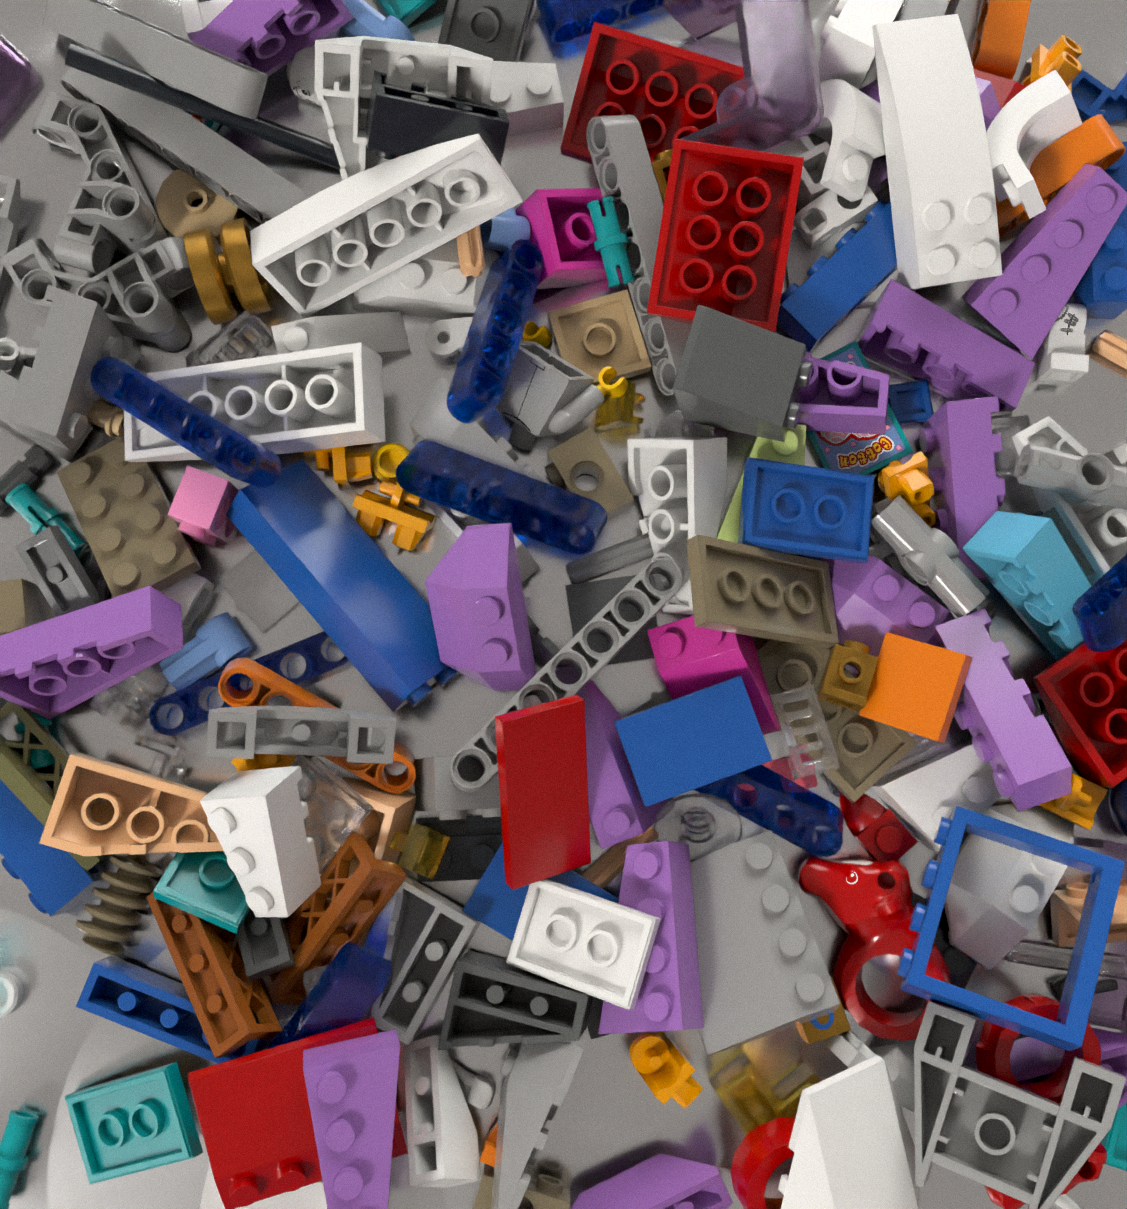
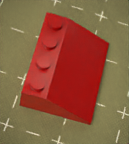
(656, 82)
(725, 233)
(1089, 710)
(261, 1120)

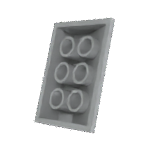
(754, 947)

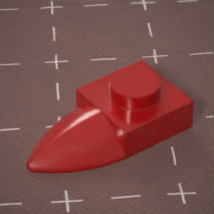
(876, 828)

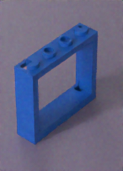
(1089, 942)

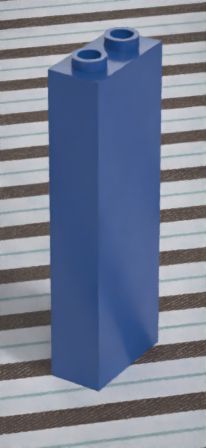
(344, 583)

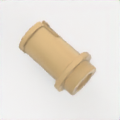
(107, 417)

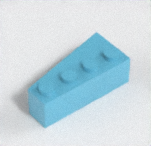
(1034, 574)

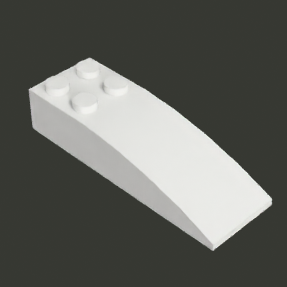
(936, 154)
(379, 221)
(279, 400)

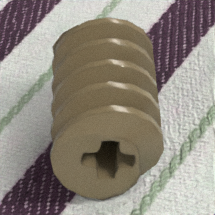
(119, 904)

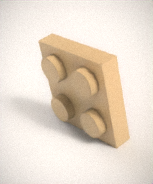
(600, 336)

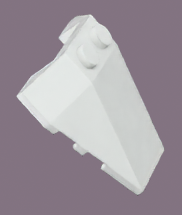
(346, 75)
(851, 1145)

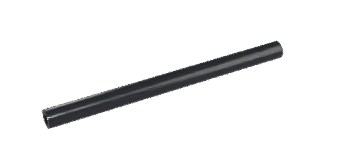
(152, 87)

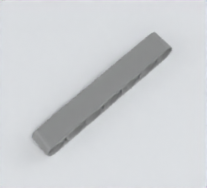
(159, 54)
(189, 146)
(628, 176)
(580, 656)

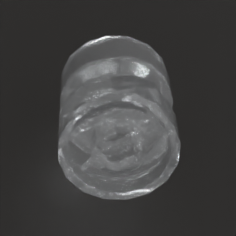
(133, 713)

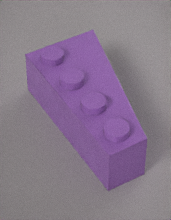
(271, 31)
(963, 469)
(1001, 717)
(660, 884)
(353, 1117)

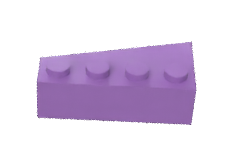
(1049, 259)
(937, 346)
(844, 398)
(87, 650)

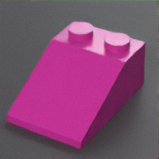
(565, 235)
(701, 657)

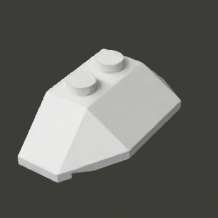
(427, 286)
(1001, 889)

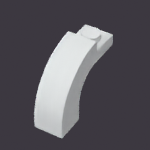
(1021, 131)
(856, 137)

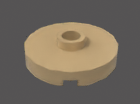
(175, 207)

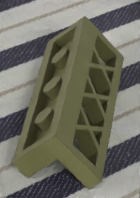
(24, 780)

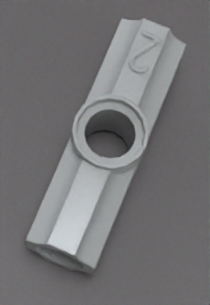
(1066, 473)
(929, 557)

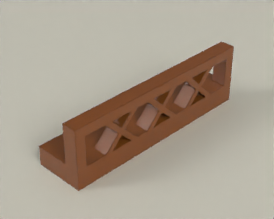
(352, 910)
(216, 993)

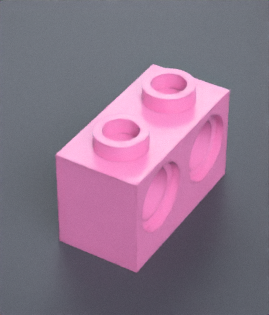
(202, 507)

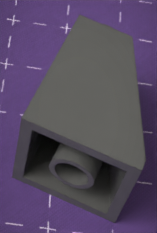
(740, 376)

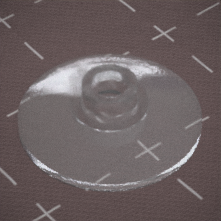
(699, 821)

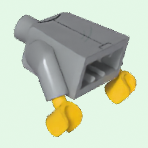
(549, 393)

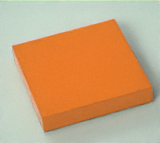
(916, 686)

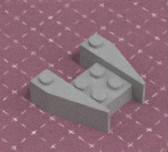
(998, 1129)

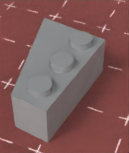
(57, 390)
(438, 793)

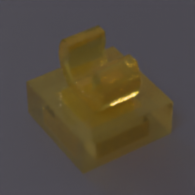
(619, 411)
(420, 850)

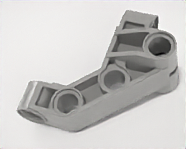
(110, 203)
(134, 290)

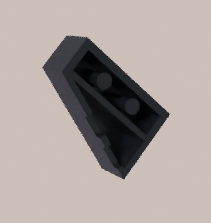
(412, 120)

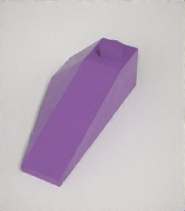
(613, 795)

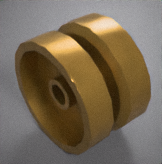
(226, 272)

